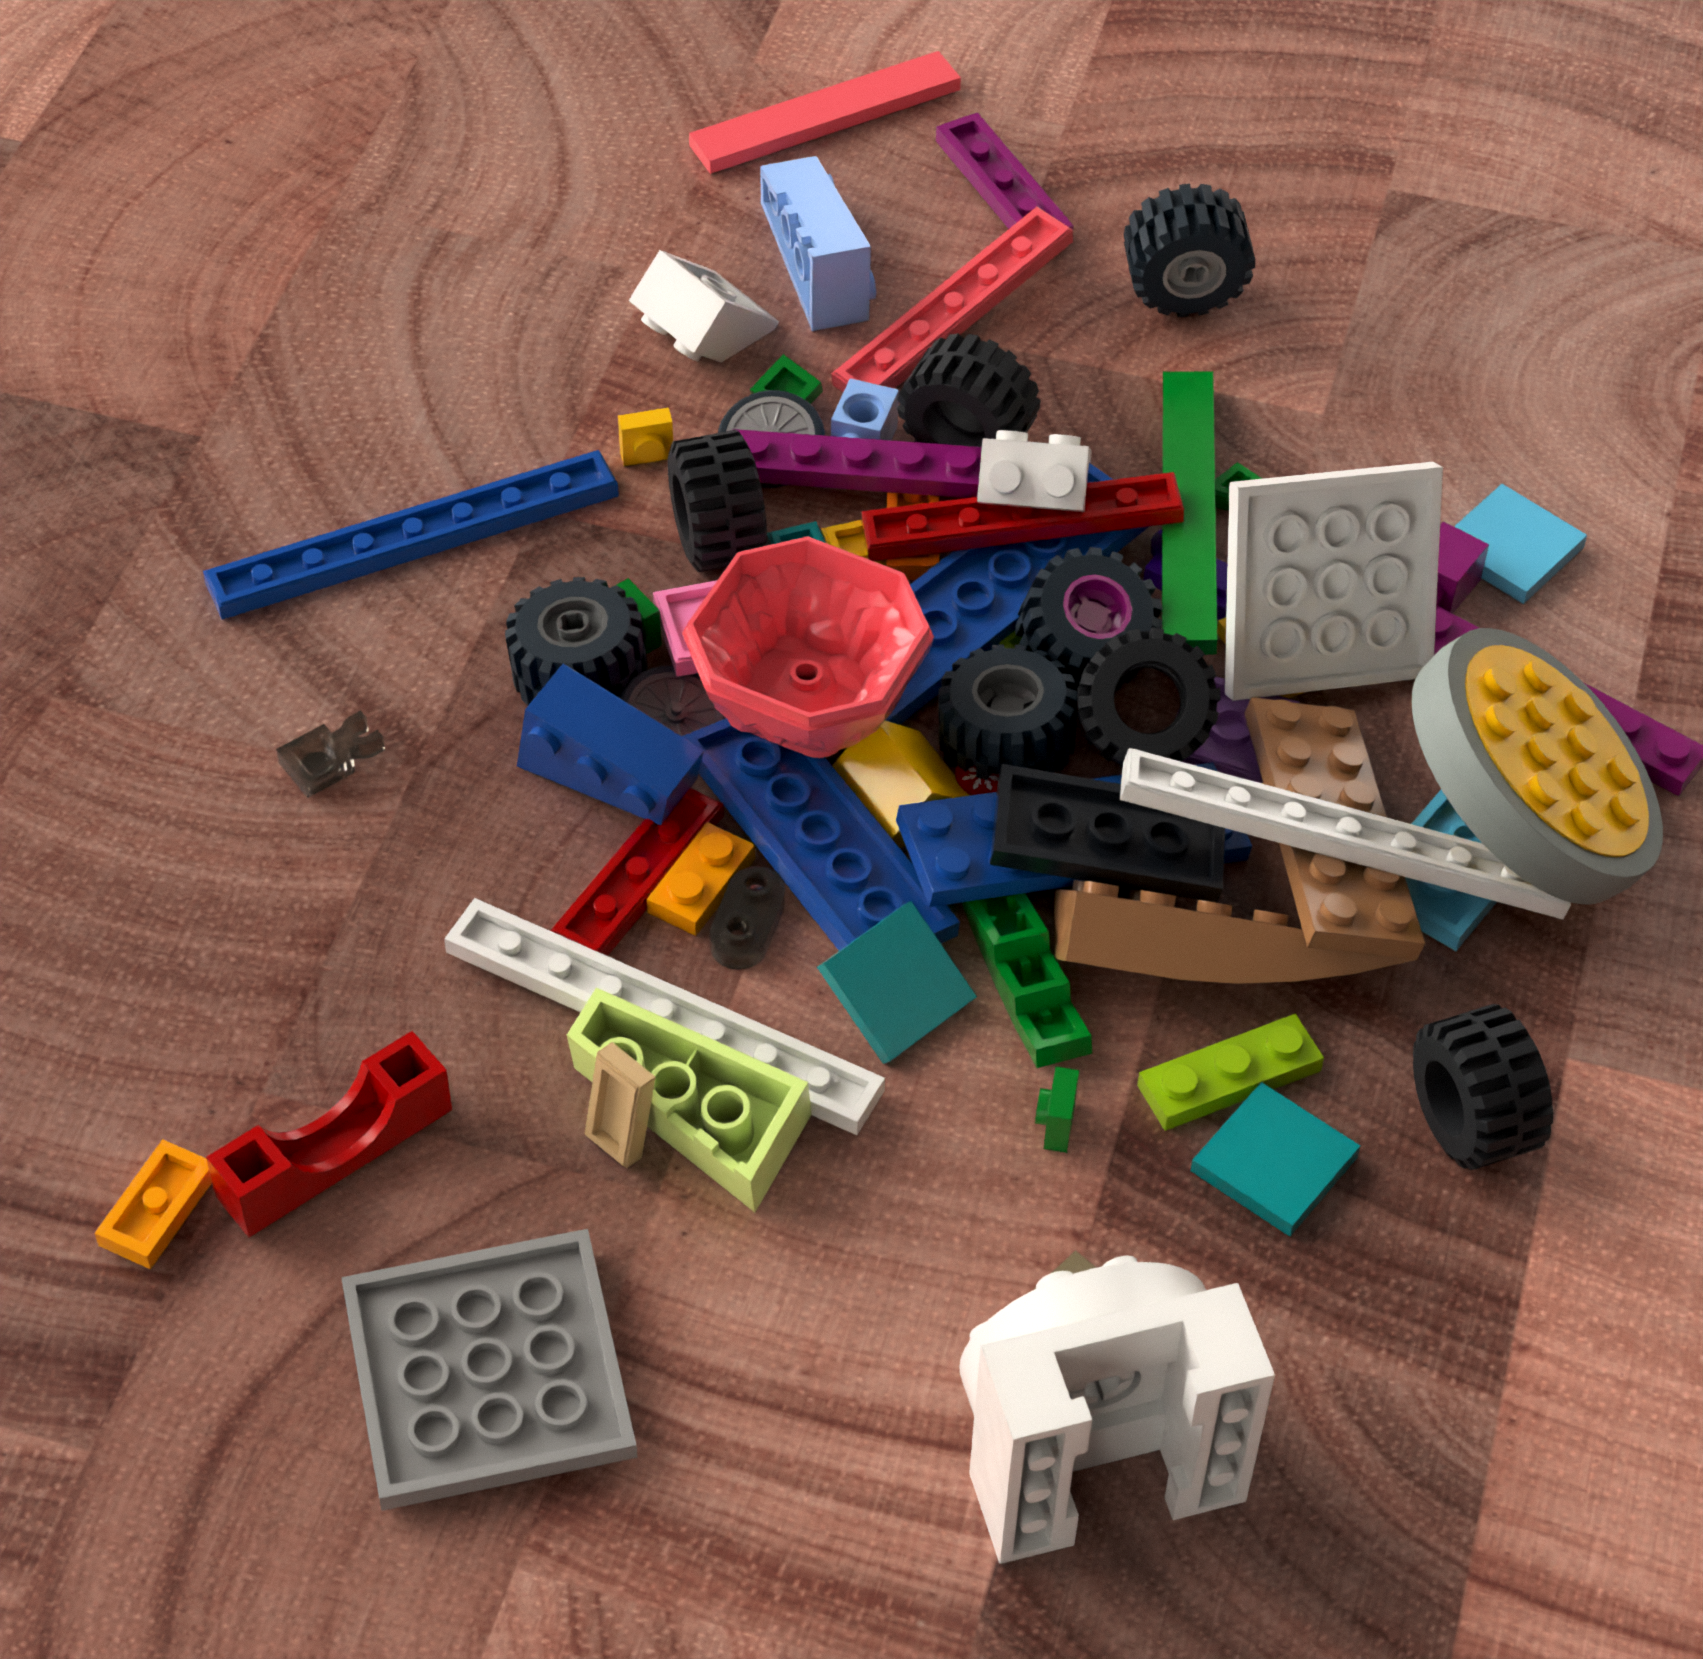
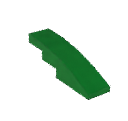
(1028, 978)

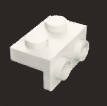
(1034, 472)

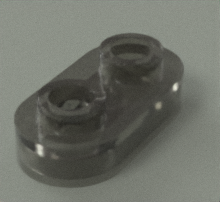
(749, 912)

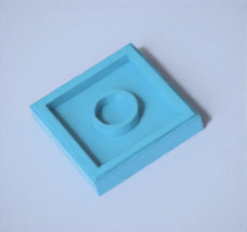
(1523, 542)

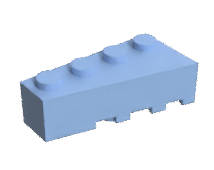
(818, 242)

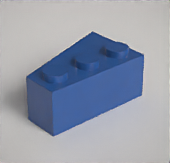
(606, 748)

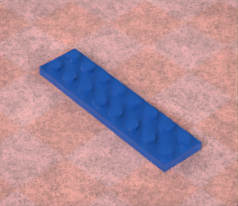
(976, 598)

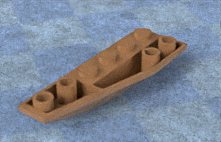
(1190, 945)

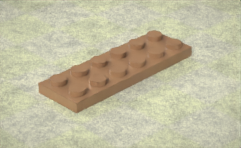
(1337, 901)

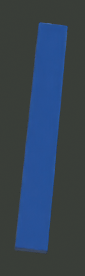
(409, 534)

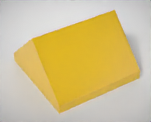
(894, 770)

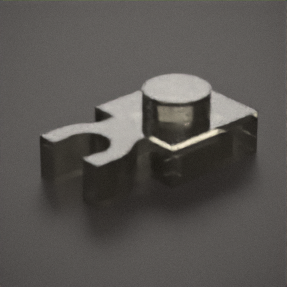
(327, 756)

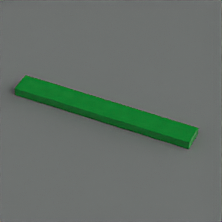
(1190, 546)

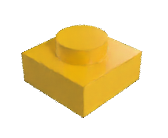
(645, 436)

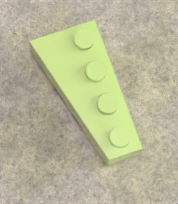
(707, 1098)

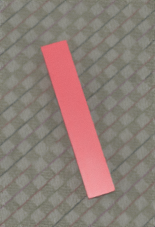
(824, 112)
(958, 301)

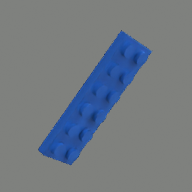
(814, 834)
(953, 845)

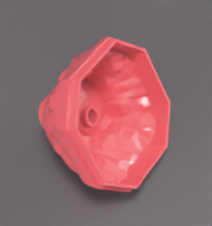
(807, 644)

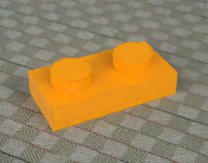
(700, 878)
(155, 1204)

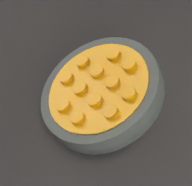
(1536, 766)

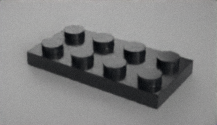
(1089, 834)

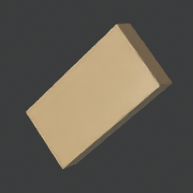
(619, 1105)

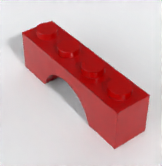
(275, 1172)

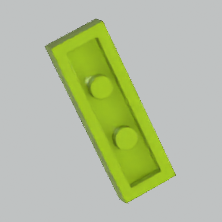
(1229, 1071)

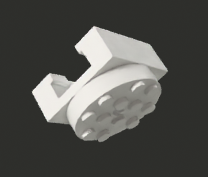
(1106, 1373)

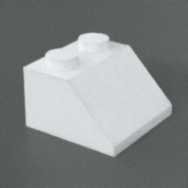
(699, 309)

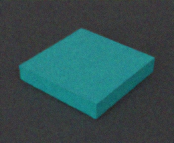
(896, 982)
(1275, 1159)

